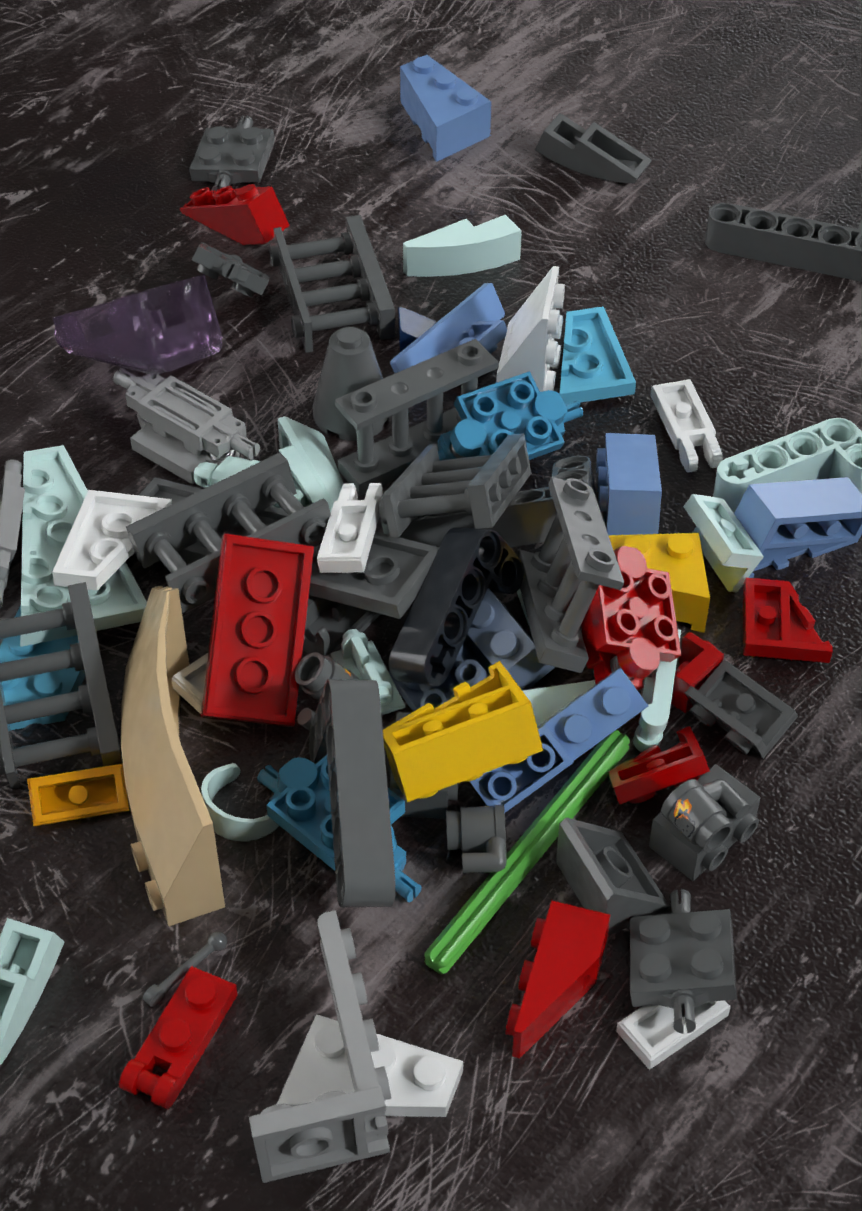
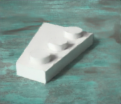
(99, 537)
(418, 1078)

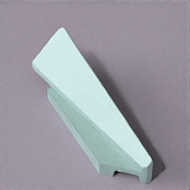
(309, 461)

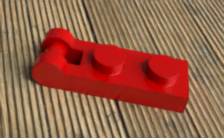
(179, 1037)

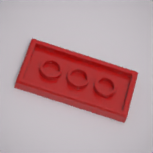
(257, 630)

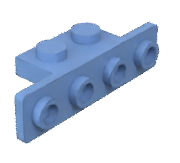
(472, 319)

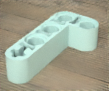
(812, 453)

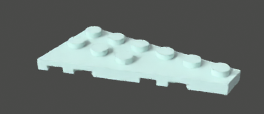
(49, 511)

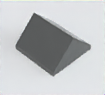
(606, 873)

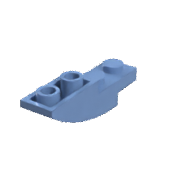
(564, 739)

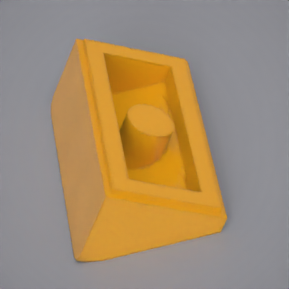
(78, 794)

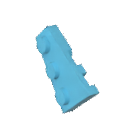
(593, 359)

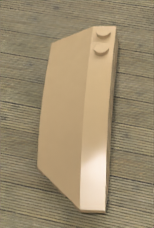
(163, 796)

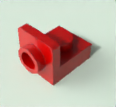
(696, 663)

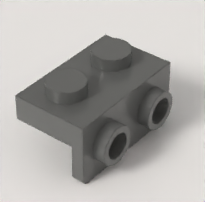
(742, 708)

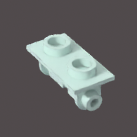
(365, 662)

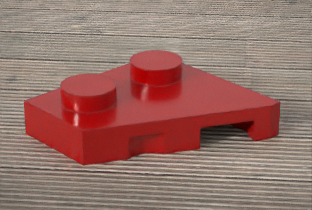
(778, 624)
(655, 770)

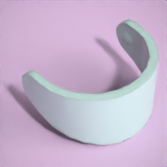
(225, 824)

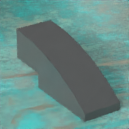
(591, 151)

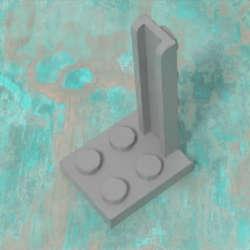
(337, 1124)

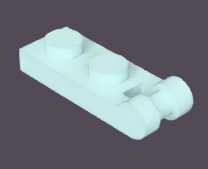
(658, 696)

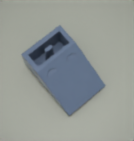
(491, 638)

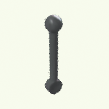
(216, 942)

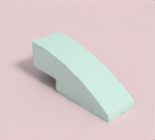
(463, 248)
(25, 968)

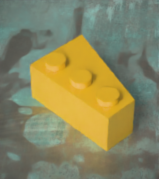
(683, 559)
(462, 737)

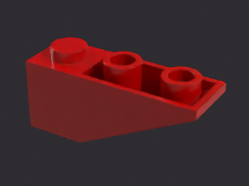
(240, 214)
(563, 971)

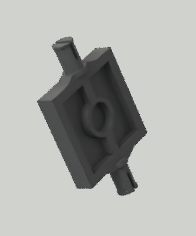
(232, 154)
(217, 263)
(682, 959)

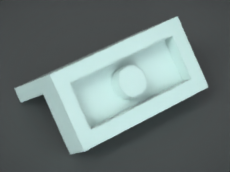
(723, 540)

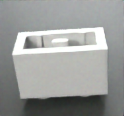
(531, 335)

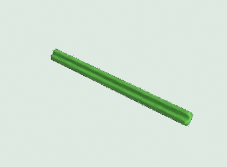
(525, 853)

